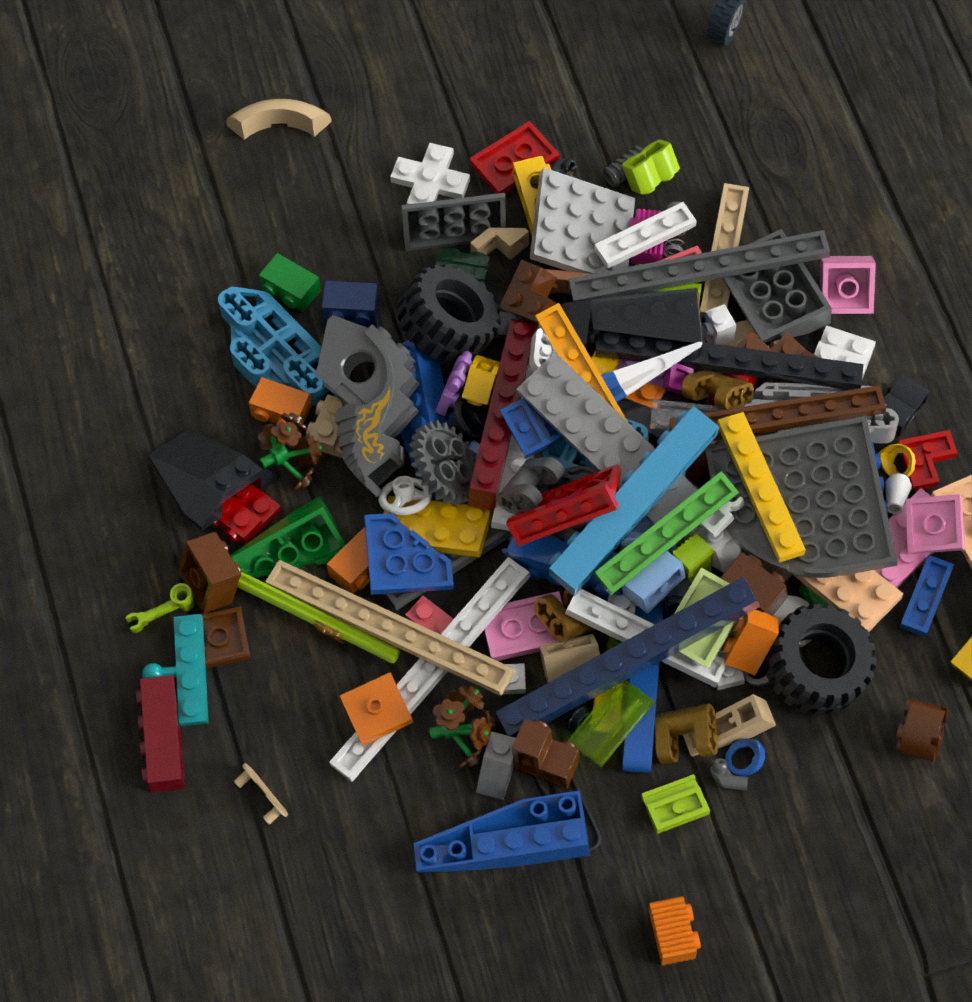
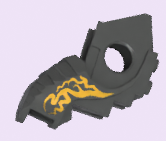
(373, 408)

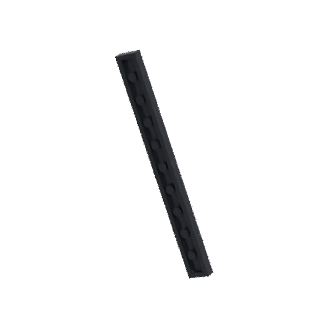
(736, 360)

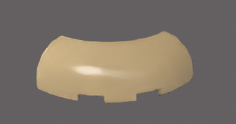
(275, 111)

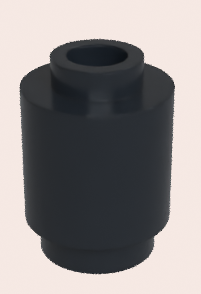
(675, 596)

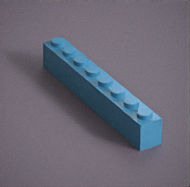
(635, 498)

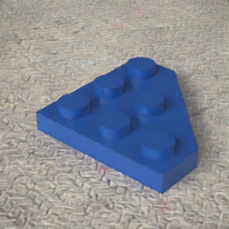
(402, 559)

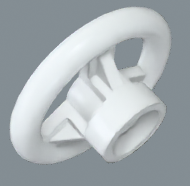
(405, 492)

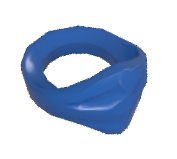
(757, 760)

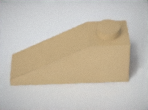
(738, 722)

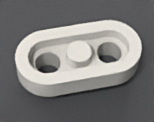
(539, 352)

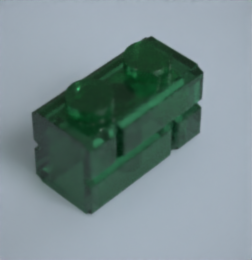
(475, 263)

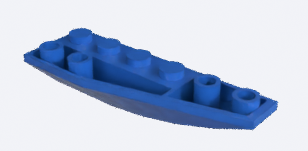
(425, 397)
(511, 836)

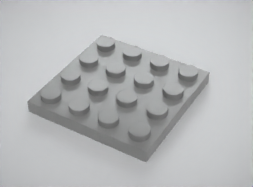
(573, 219)

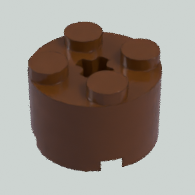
(922, 730)

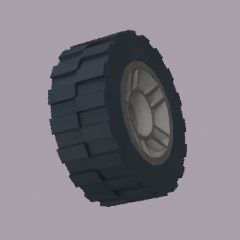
(725, 20)

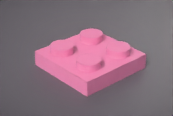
(934, 524)

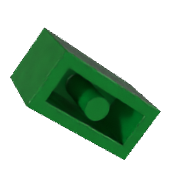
(289, 283)

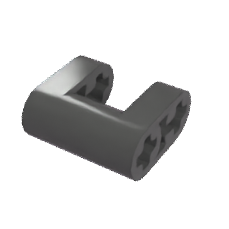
(521, 491)

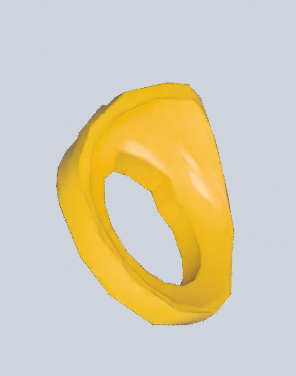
(888, 455)

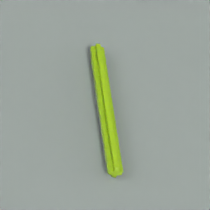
(311, 614)

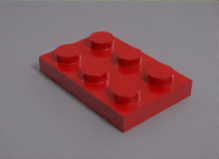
(497, 160)

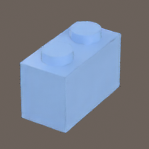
(654, 582)

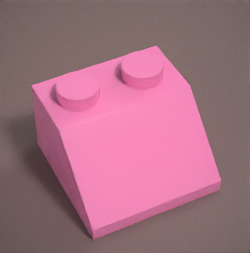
(848, 283)

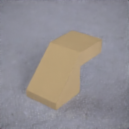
(507, 240)

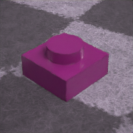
(675, 376)

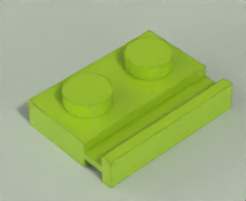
(675, 804)

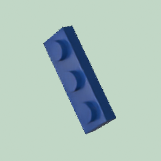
(926, 596)

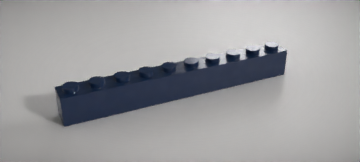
(631, 656)

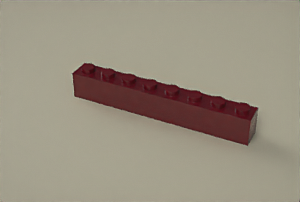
(496, 434)

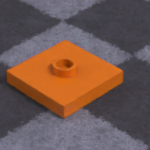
(376, 709)

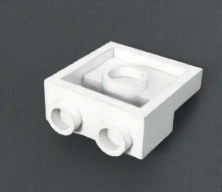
(845, 347)

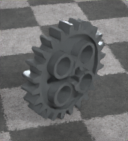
(441, 445)

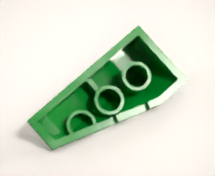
(298, 539)

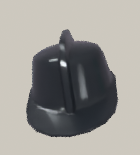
(468, 419)

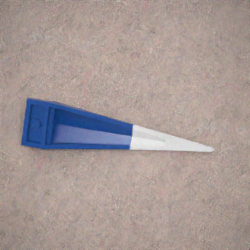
(535, 433)

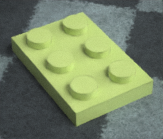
(707, 648)

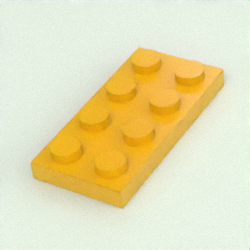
(449, 527)

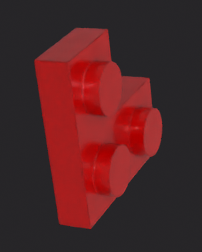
(927, 450)

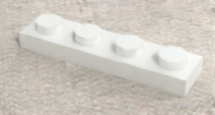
(645, 235)

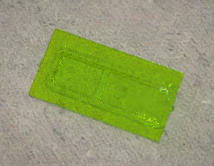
(611, 722)

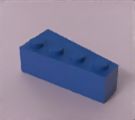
(537, 555)

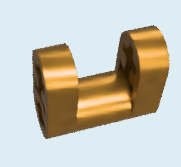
(727, 391)
(553, 617)
(695, 719)

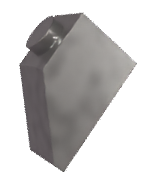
(496, 767)

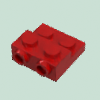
(247, 514)

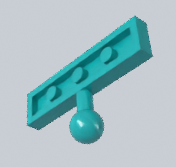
(189, 670)

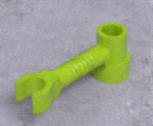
(177, 594)

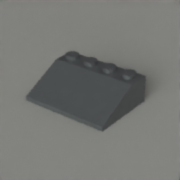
(451, 220)
(780, 299)

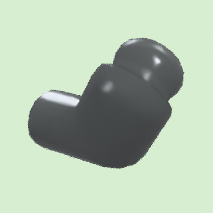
(725, 778)

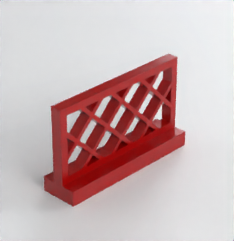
(567, 506)

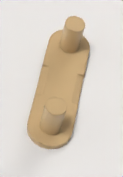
(275, 811)

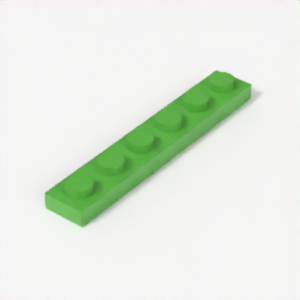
(666, 533)

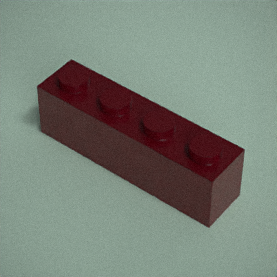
(161, 734)

